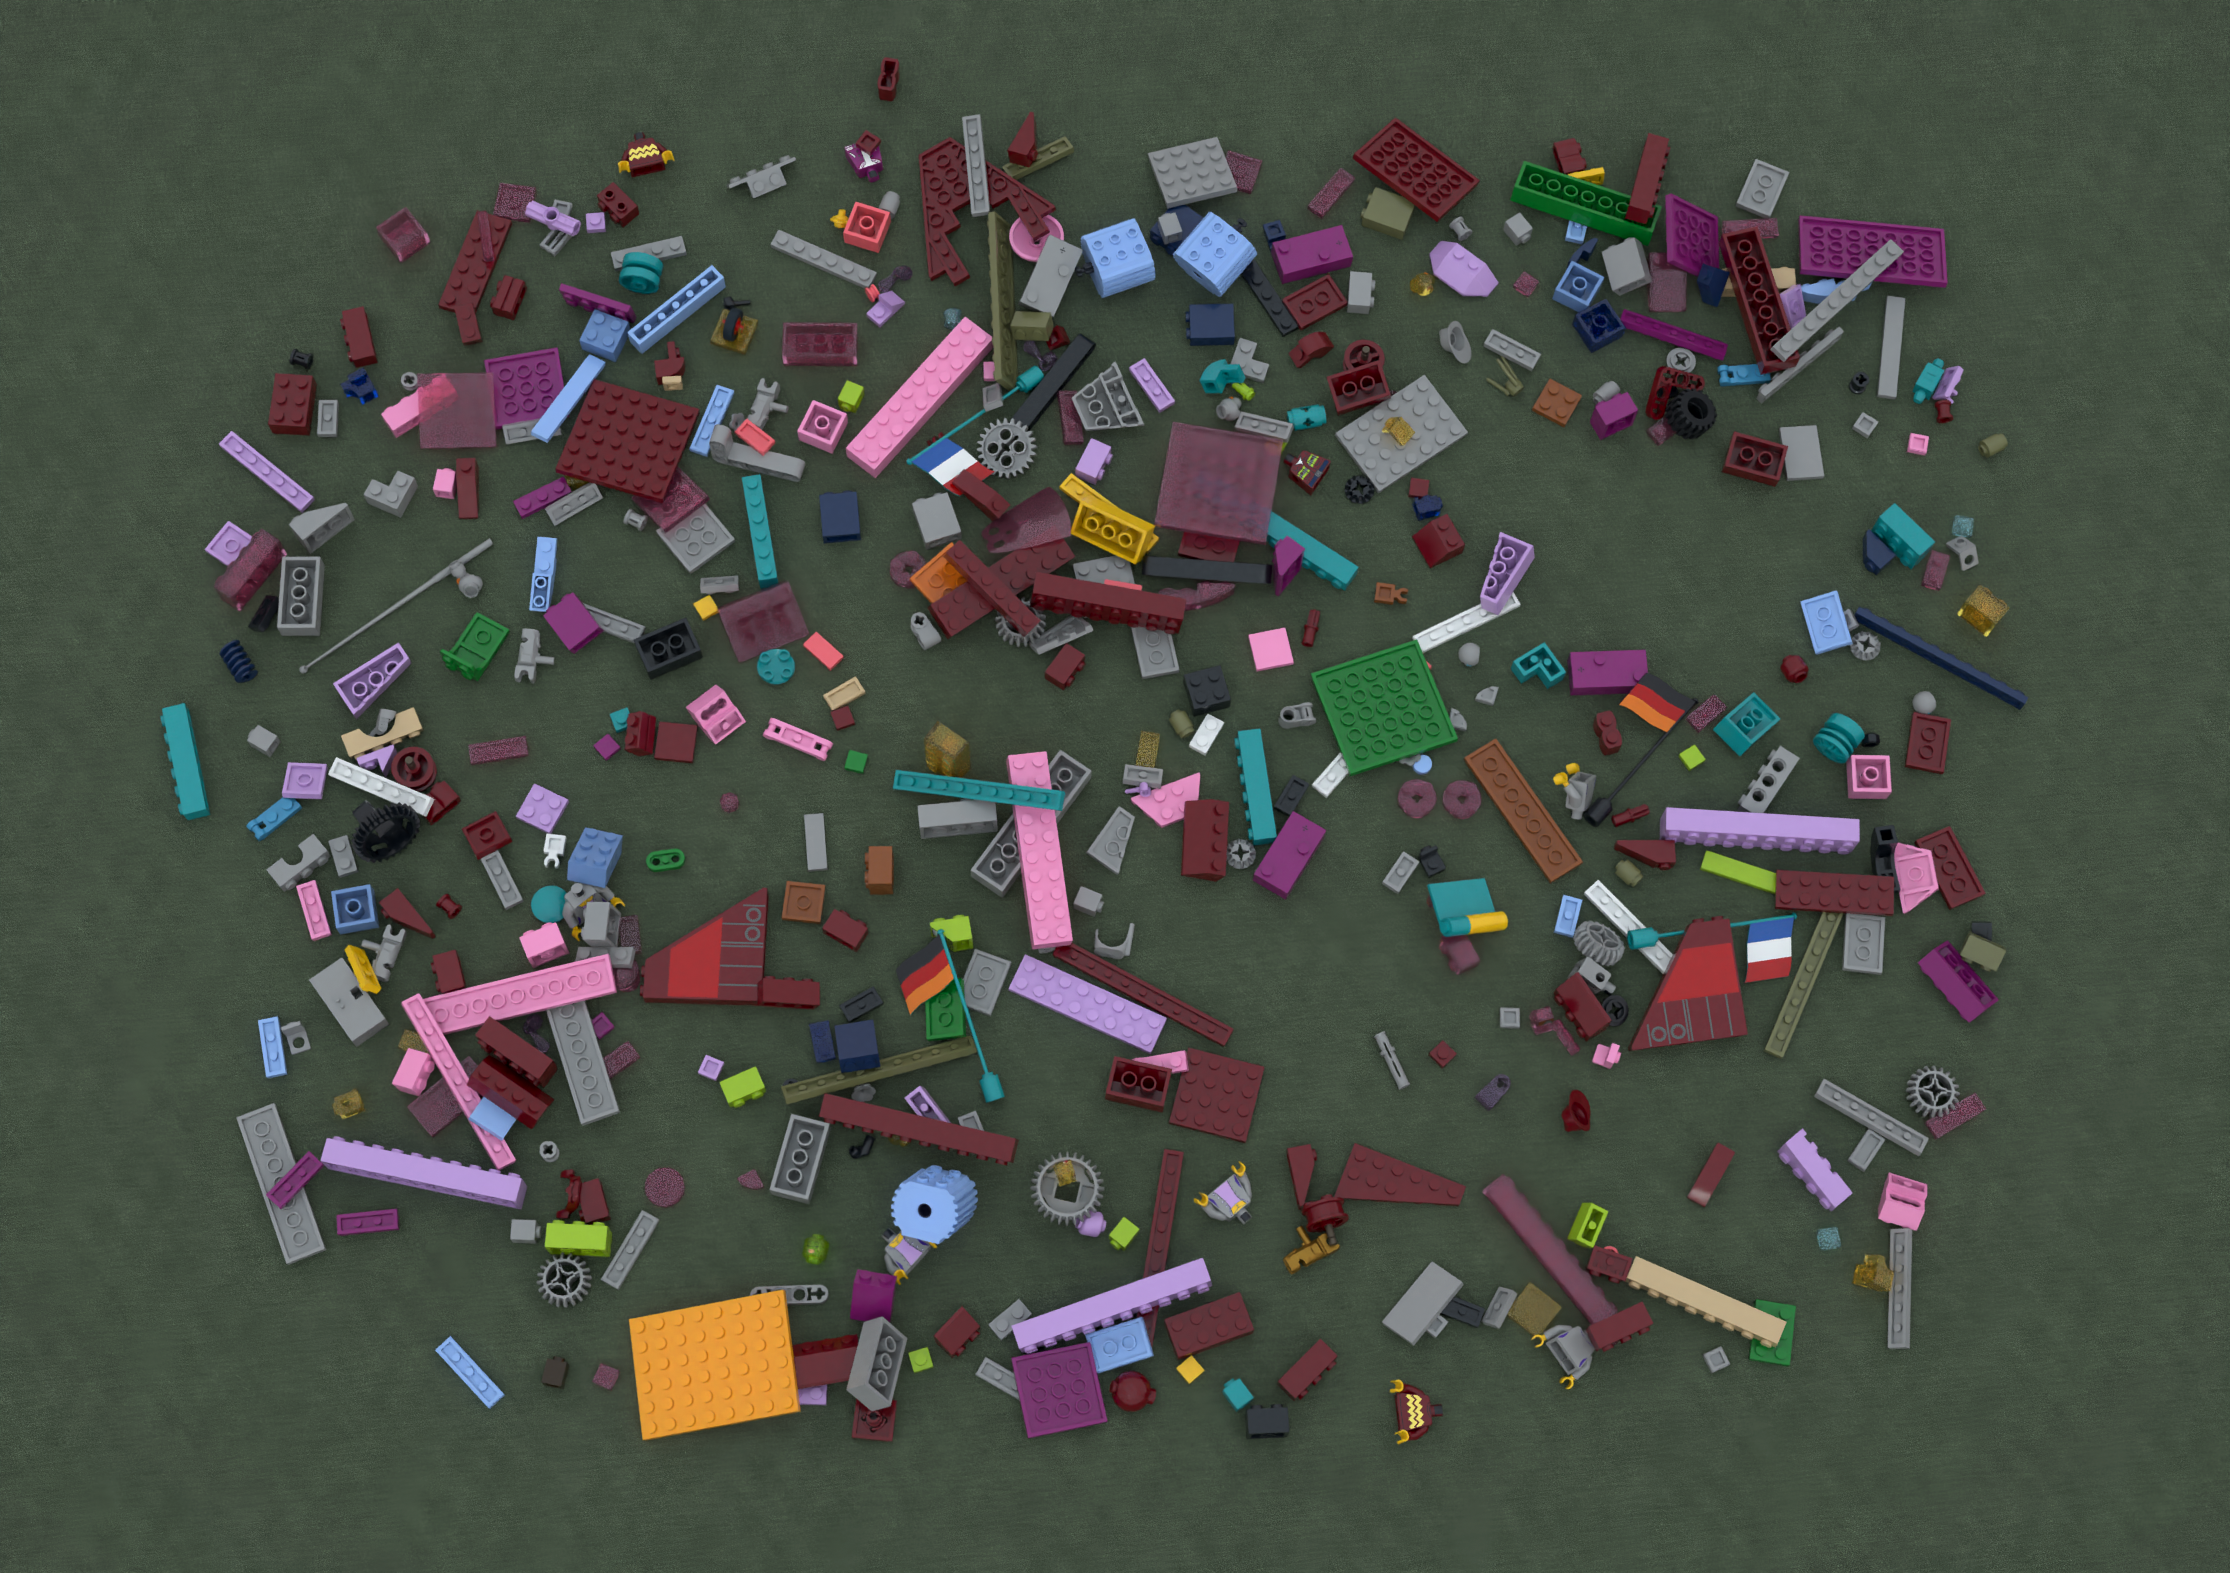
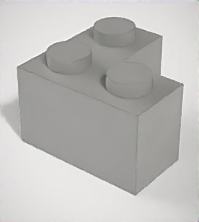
(394, 497)

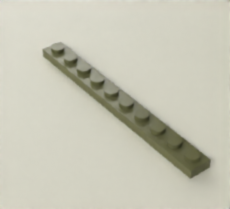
(1802, 984)
(888, 1067)

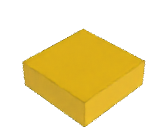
(705, 607)
(1190, 1369)

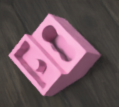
(715, 714)
(1902, 1201)

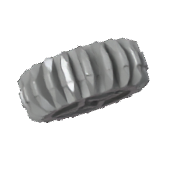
(1004, 626)
(1598, 943)
(1935, 1076)
(555, 1283)

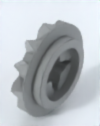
(1681, 354)
(1857, 647)
(1247, 858)

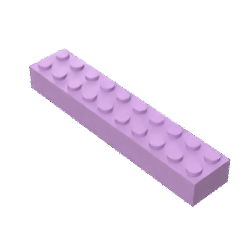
(1760, 830)
(424, 1173)
(1111, 1306)

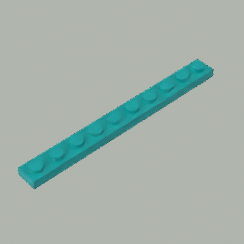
(979, 790)

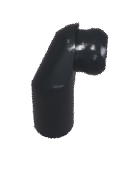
(863, 1150)

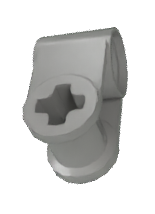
(926, 633)
(1301, 716)

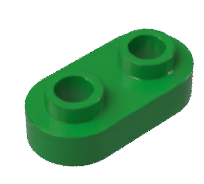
(665, 858)

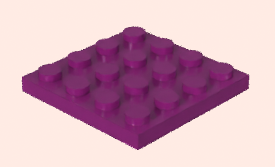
(1690, 235)
(525, 385)
(1059, 1390)

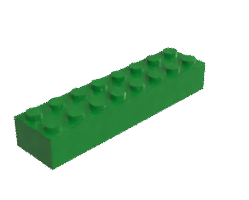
(1580, 202)

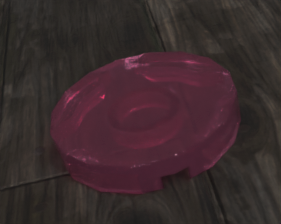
(664, 1187)

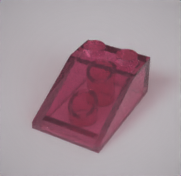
(1668, 285)

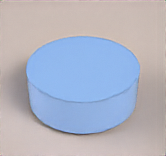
(1423, 766)

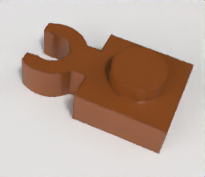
(1387, 594)

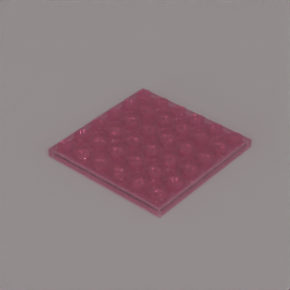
(1218, 483)

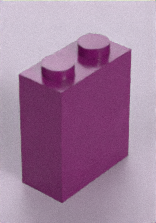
(573, 622)
(872, 1296)

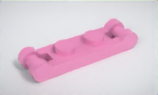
(797, 739)

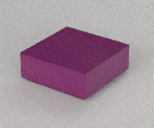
(607, 747)
(602, 1025)

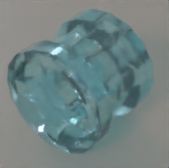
(952, 318)

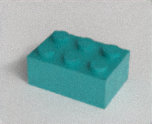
(1903, 536)

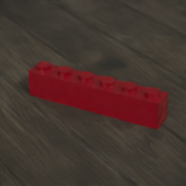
(1647, 179)
(991, 588)

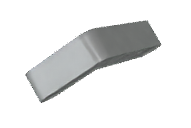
(745, 457)

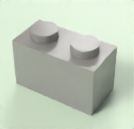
(1360, 292)

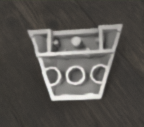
(1106, 403)

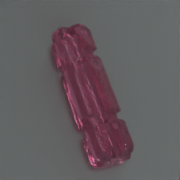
(1565, 1037)

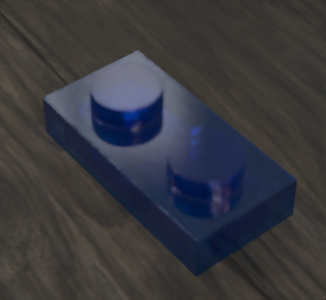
(822, 1041)

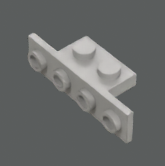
(763, 180)

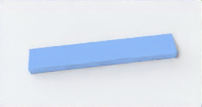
(568, 398)

